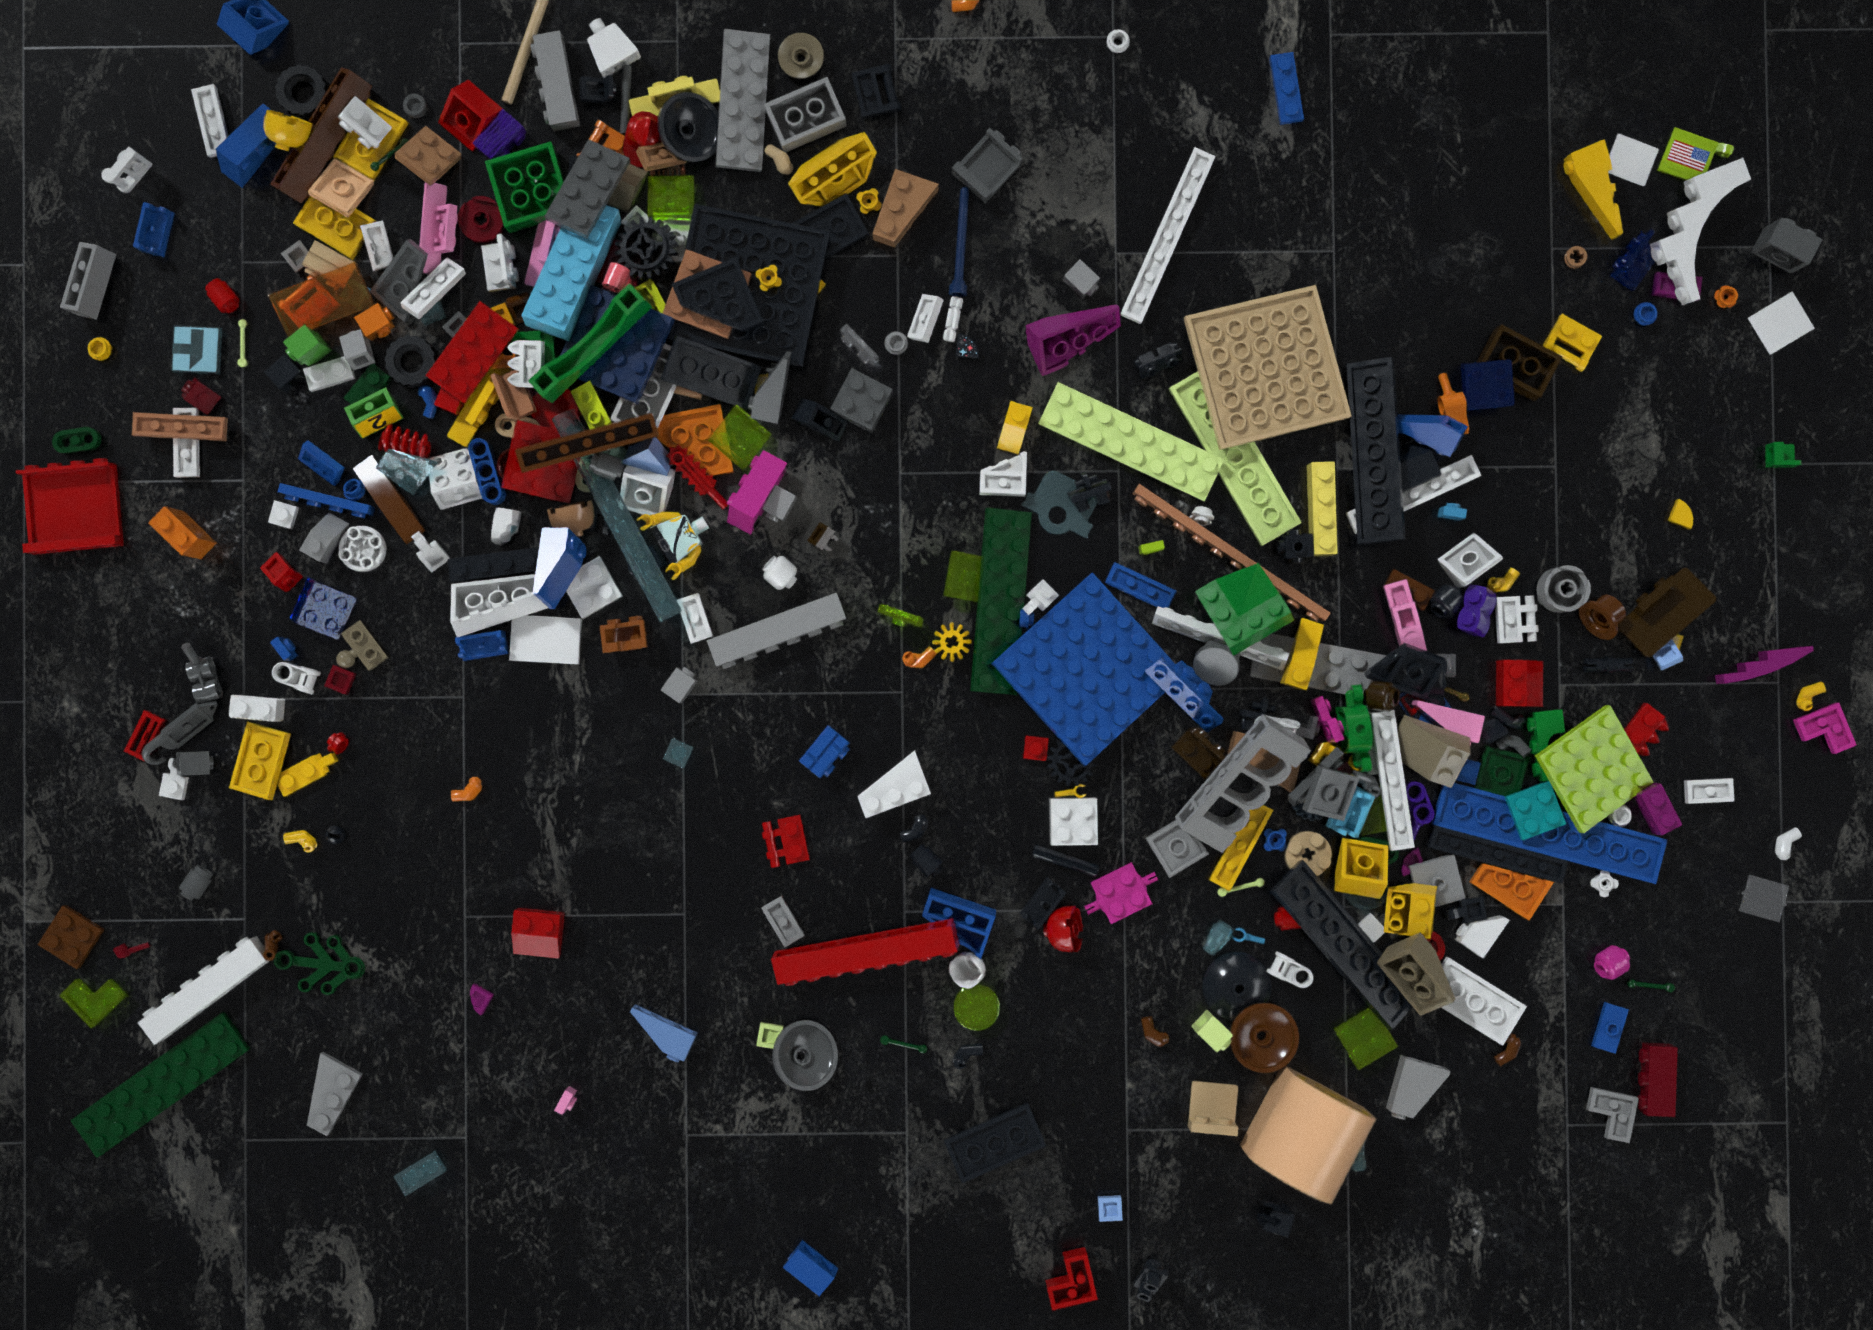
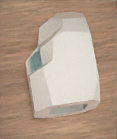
(504, 525)

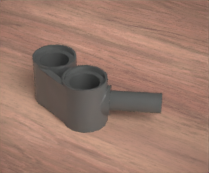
(204, 673)

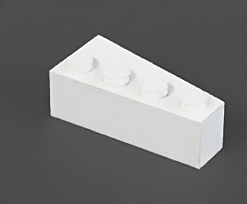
(491, 602)

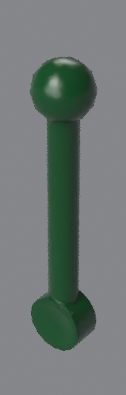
(375, 165)
(1668, 986)
(885, 1040)

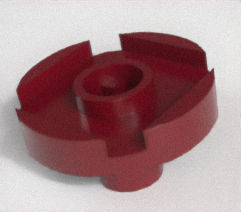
(471, 228)

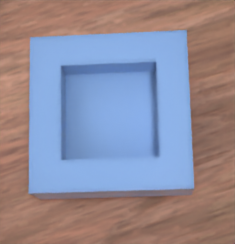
(1668, 655)
(1110, 1208)

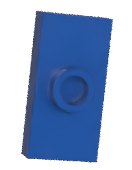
(321, 463)
(1609, 1027)

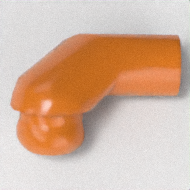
(963, 5)
(918, 660)
(470, 791)

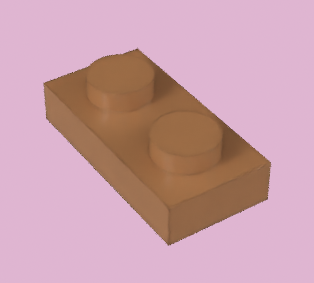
(656, 157)

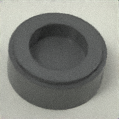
(415, 106)

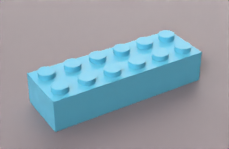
(568, 277)

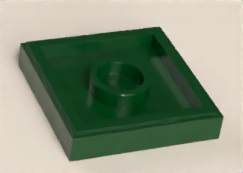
(1500, 771)

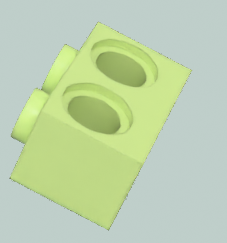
(1212, 1031)

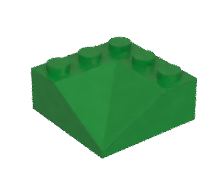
(525, 184)
(1244, 607)

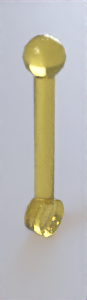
(1463, 696)

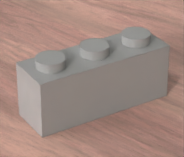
(88, 280)

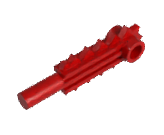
(696, 475)

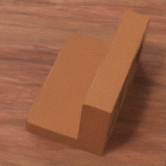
(515, 400)

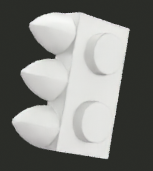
(530, 361)

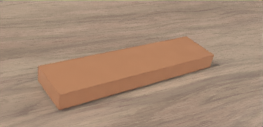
(179, 426)

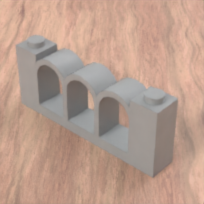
(1220, 831)

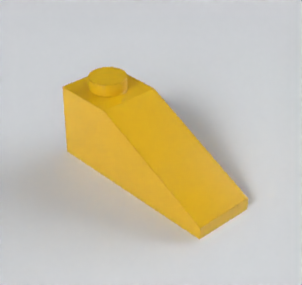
(1302, 655)

